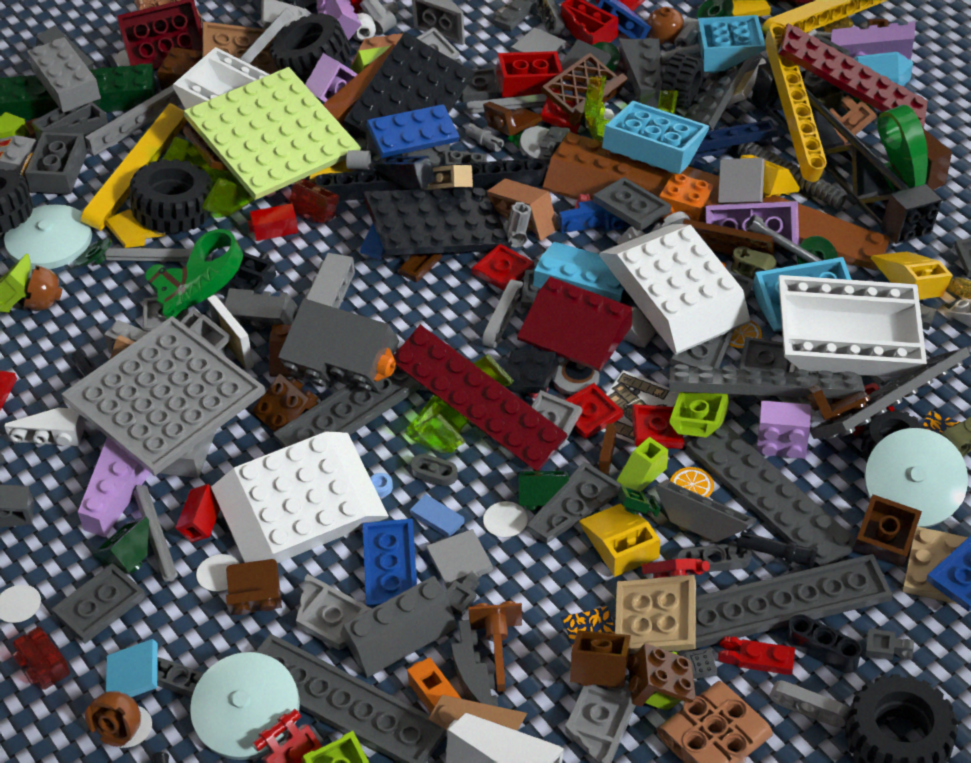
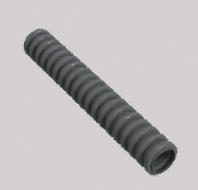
(818, 189)

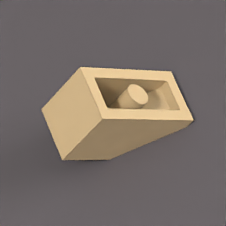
(452, 177)

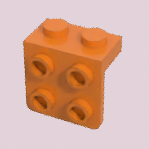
(686, 195)

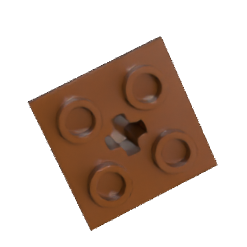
(496, 620)

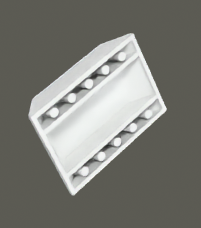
(215, 76)
(679, 285)
(851, 326)
(298, 498)

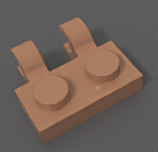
(857, 118)

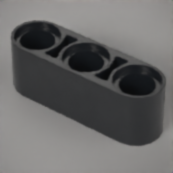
(831, 652)

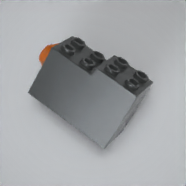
(338, 346)

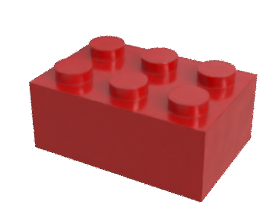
(526, 72)

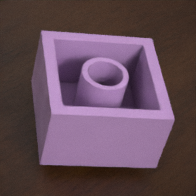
(328, 78)
(783, 429)

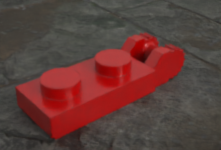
(757, 655)

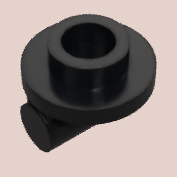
(108, 62)

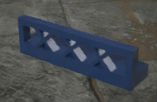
(729, 138)

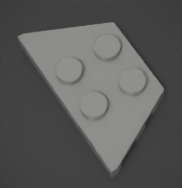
(325, 611)
(600, 720)

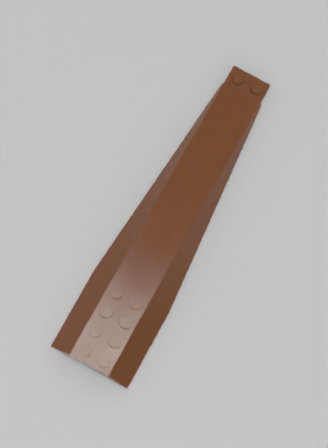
(587, 168)

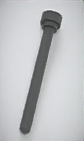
(757, 225)

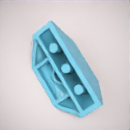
(890, 64)

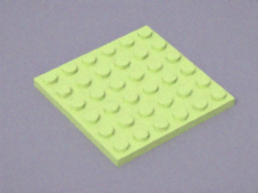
(271, 132)

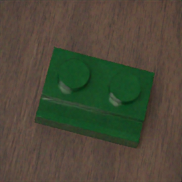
(636, 501)

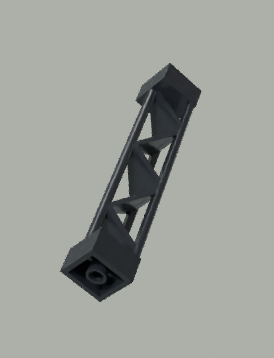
(908, 211)

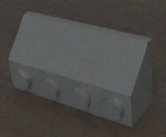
(399, 626)

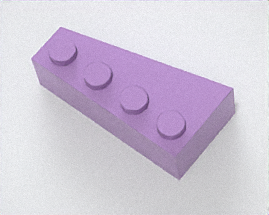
(342, 12)
(876, 40)
(778, 216)
(110, 489)

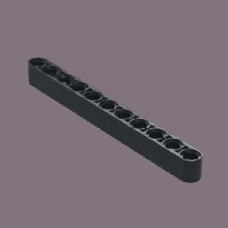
(484, 175)

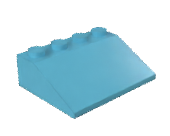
(728, 41)
(654, 137)
(579, 269)
(767, 284)

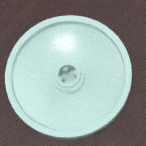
(50, 237)
(919, 472)
(241, 700)

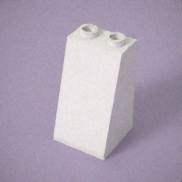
(483, 741)

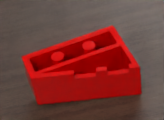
(589, 22)

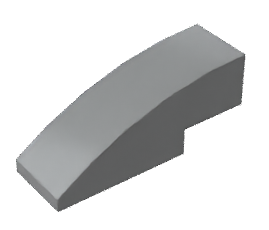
(206, 329)

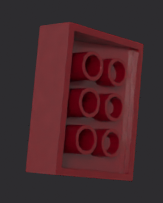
(155, 30)
(576, 324)

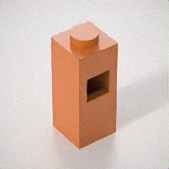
(429, 683)

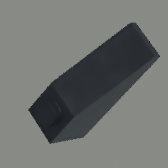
(407, 170)

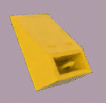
(776, 179)
(912, 268)
(622, 539)

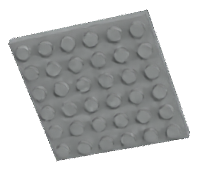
(163, 395)

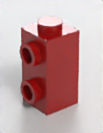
(273, 222)
(198, 514)

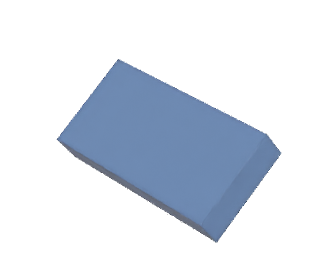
(437, 516)

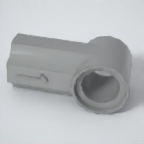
(382, 19)
(688, 34)
(359, 160)
(517, 224)

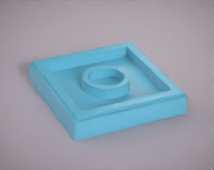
(133, 669)

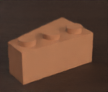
(542, 216)

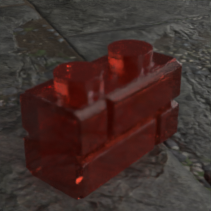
(314, 201)
(41, 658)

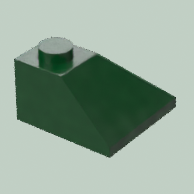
(539, 487)
(126, 546)

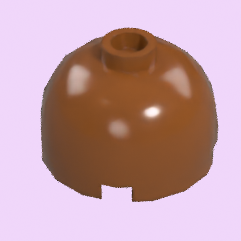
(665, 24)
(42, 289)
(114, 717)

